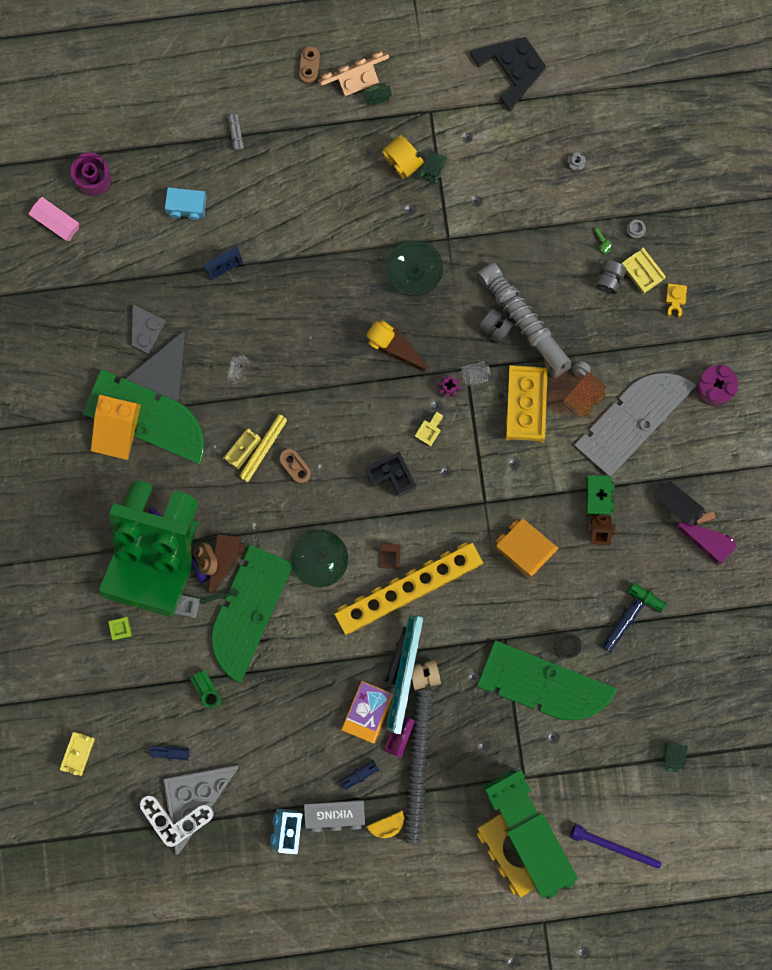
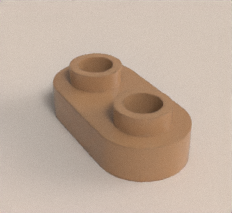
(309, 64)
(296, 466)
(205, 558)

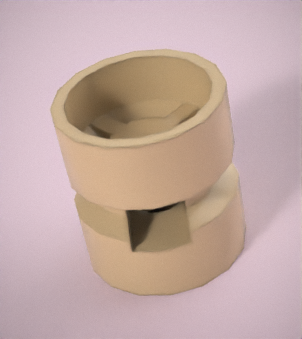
(420, 681)

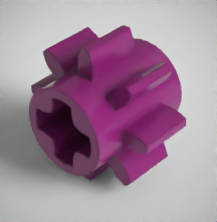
(444, 386)

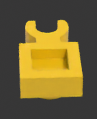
(675, 296)

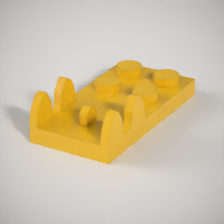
(526, 403)

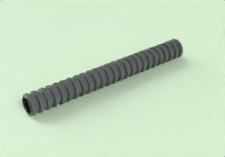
(418, 766)

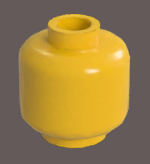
(380, 334)

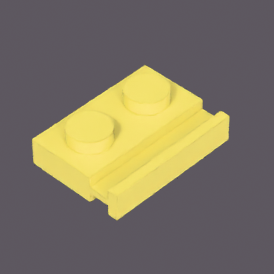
(643, 271)

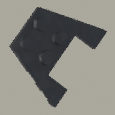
(519, 63)

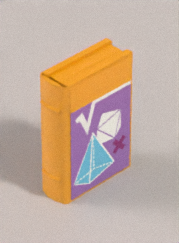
(368, 712)

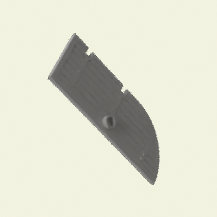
(627, 426)

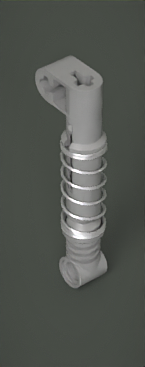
(538, 336)

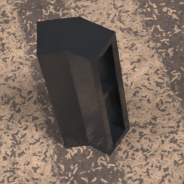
(680, 503)

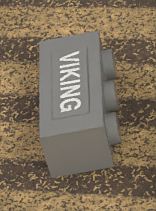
(334, 815)

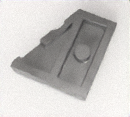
(146, 329)

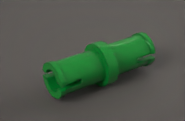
(647, 597)

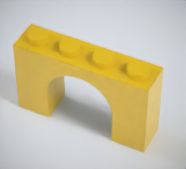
(494, 835)

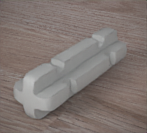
(235, 132)

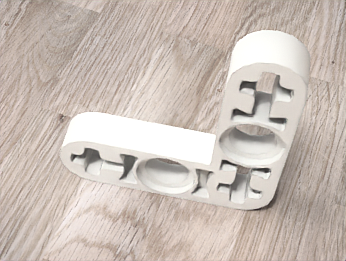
(178, 827)

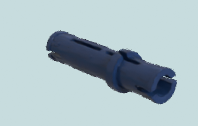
(620, 628)

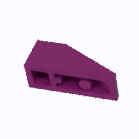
(712, 543)

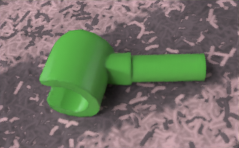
(605, 247)

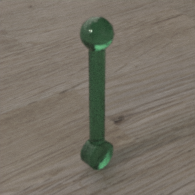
(234, 592)

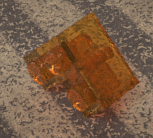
(584, 395)

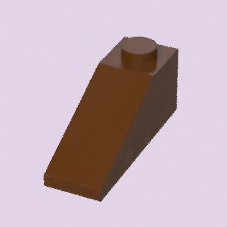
(403, 351)
(227, 554)

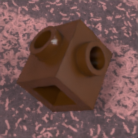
(600, 529)

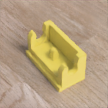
(242, 449)
(77, 753)

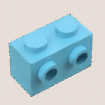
(185, 203)
(286, 831)

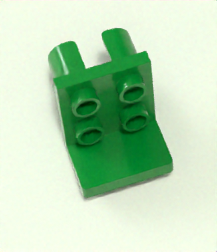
(150, 551)

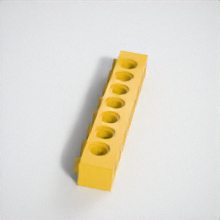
(472, 561)

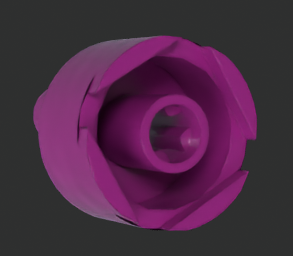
(81, 174)
(713, 395)

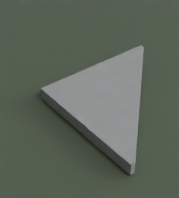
(194, 790)

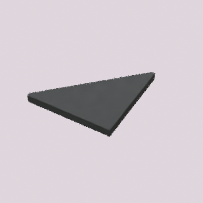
(163, 370)

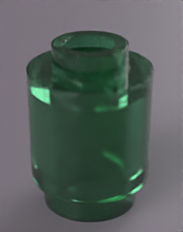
(377, 94)

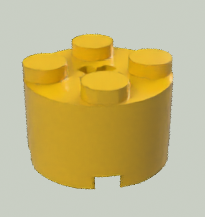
(403, 156)

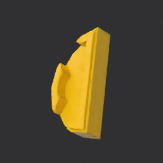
(388, 826)

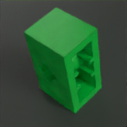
(598, 484)

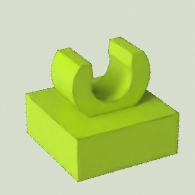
(120, 628)

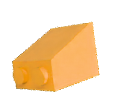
(525, 548)

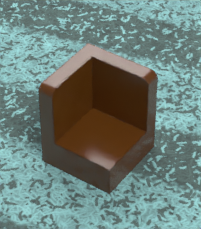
(390, 556)

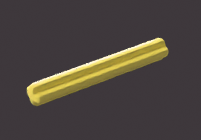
(263, 448)

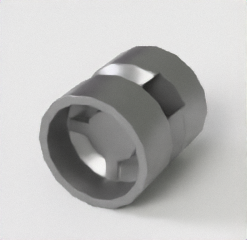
(609, 279)
(489, 325)

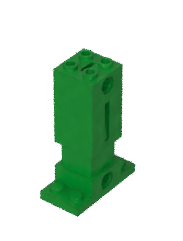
(530, 834)

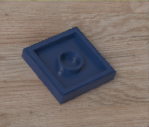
(223, 263)

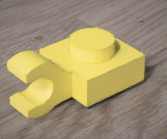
(428, 431)

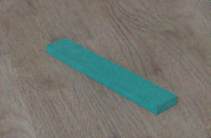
(404, 674)

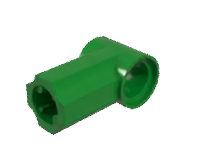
(206, 688)

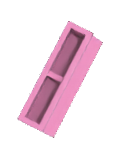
(54, 219)

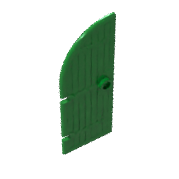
(159, 422)
(242, 624)
(535, 680)

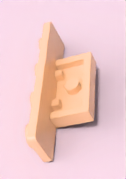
(356, 76)

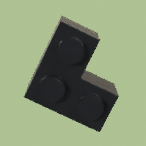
(394, 470)

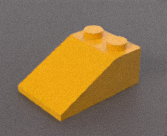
(114, 426)

